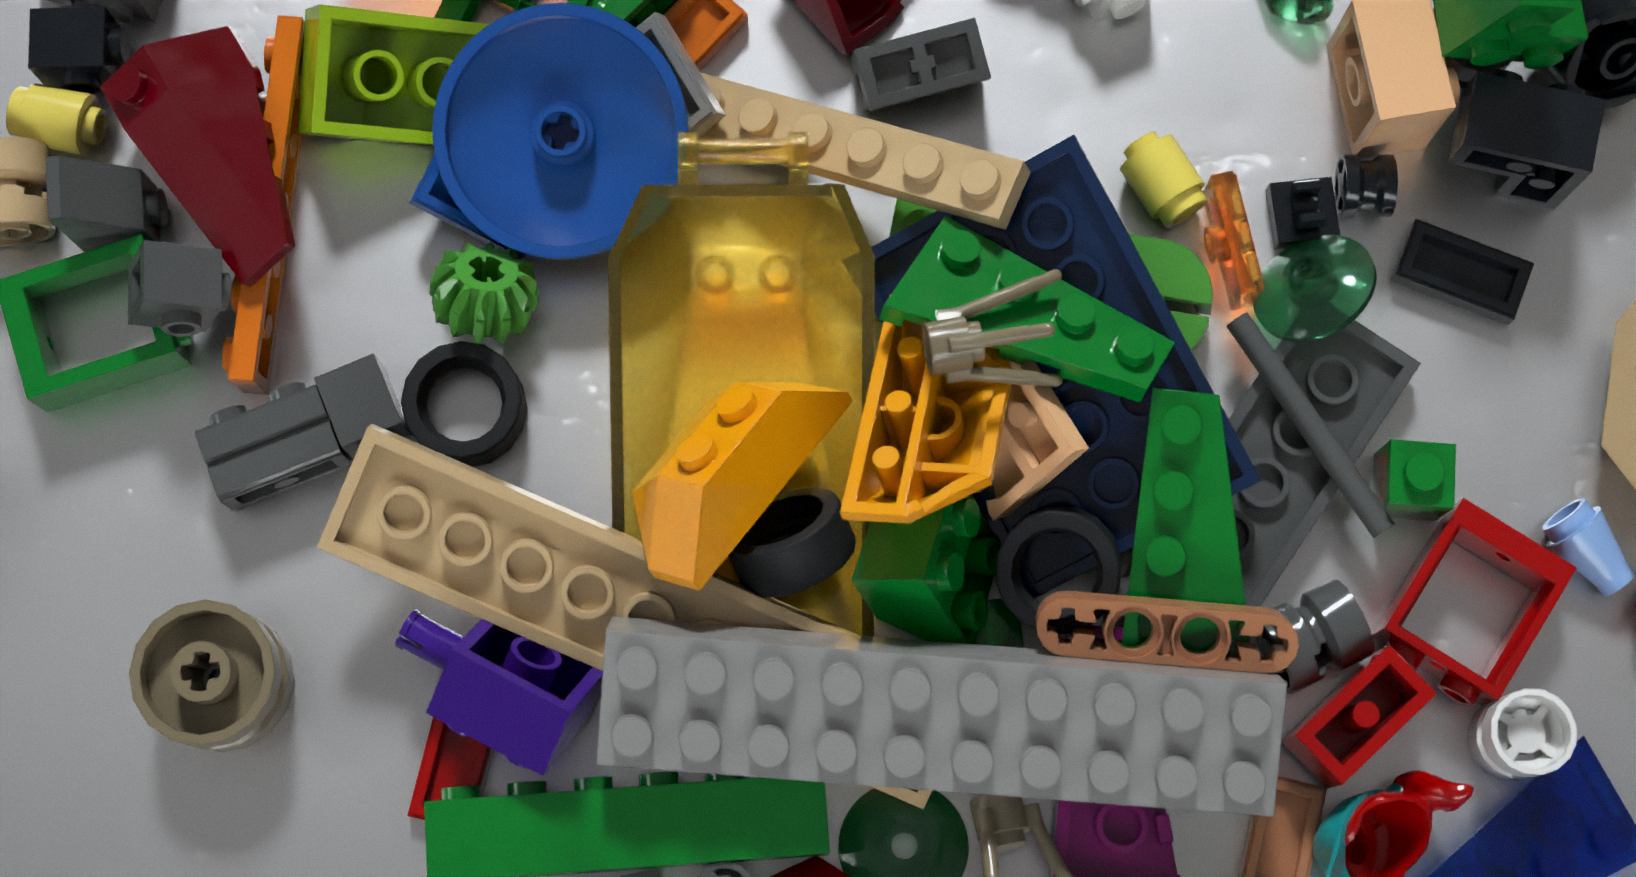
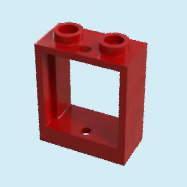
(1507, 551)

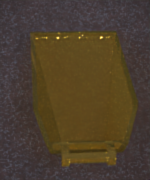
(740, 290)

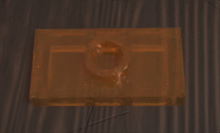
(1230, 241)

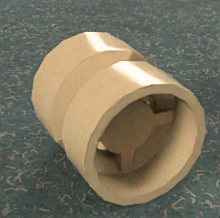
(21, 192)

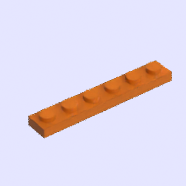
(250, 351)

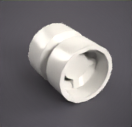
(1522, 735)

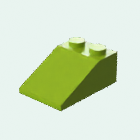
(375, 72)

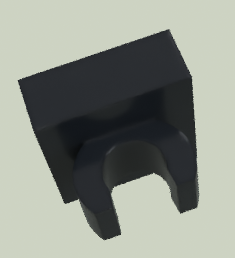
(1301, 211)

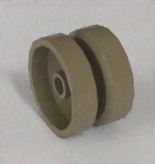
(219, 713)

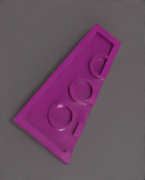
(1113, 837)

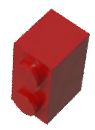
(1358, 717)

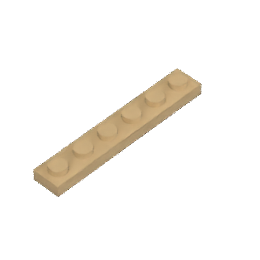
(877, 154)

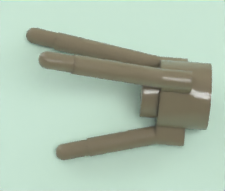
(955, 344)
(1001, 828)

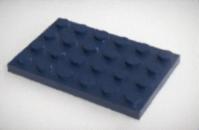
(1073, 227)

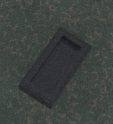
(1462, 271)

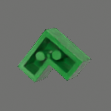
(1510, 30)

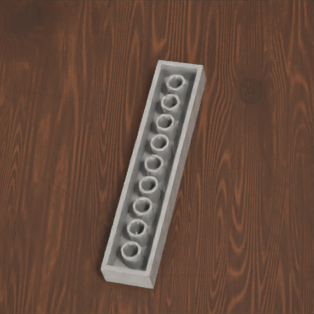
(937, 717)

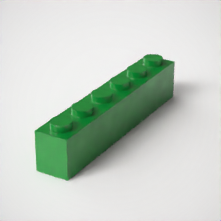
(623, 826)

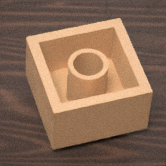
(1391, 76)

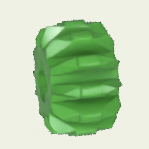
(484, 292)

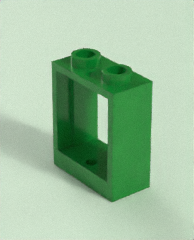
(34, 346)

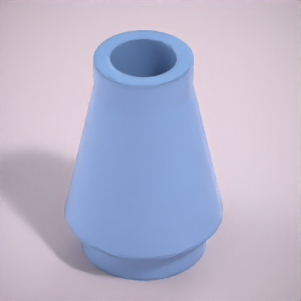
(1587, 542)

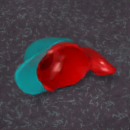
(1386, 829)

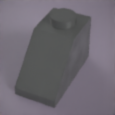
(102, 202)

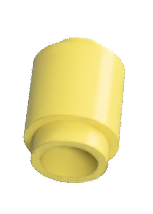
(57, 116)
(1163, 178)

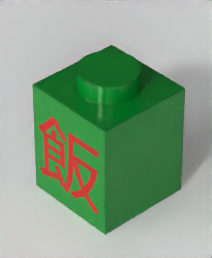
(1415, 479)

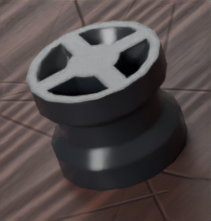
(1366, 185)

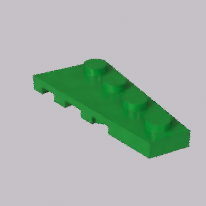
(1090, 338)
(1185, 517)

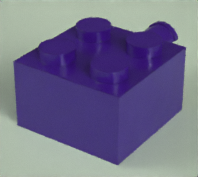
(505, 689)

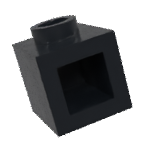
(76, 47)

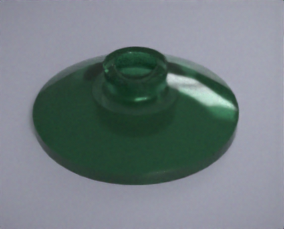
(1315, 288)
(879, 817)

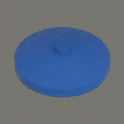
(556, 128)

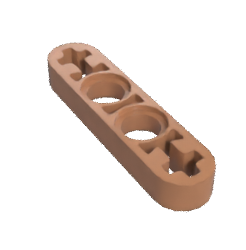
(1164, 641)

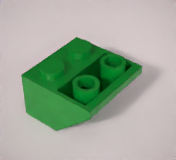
(930, 573)

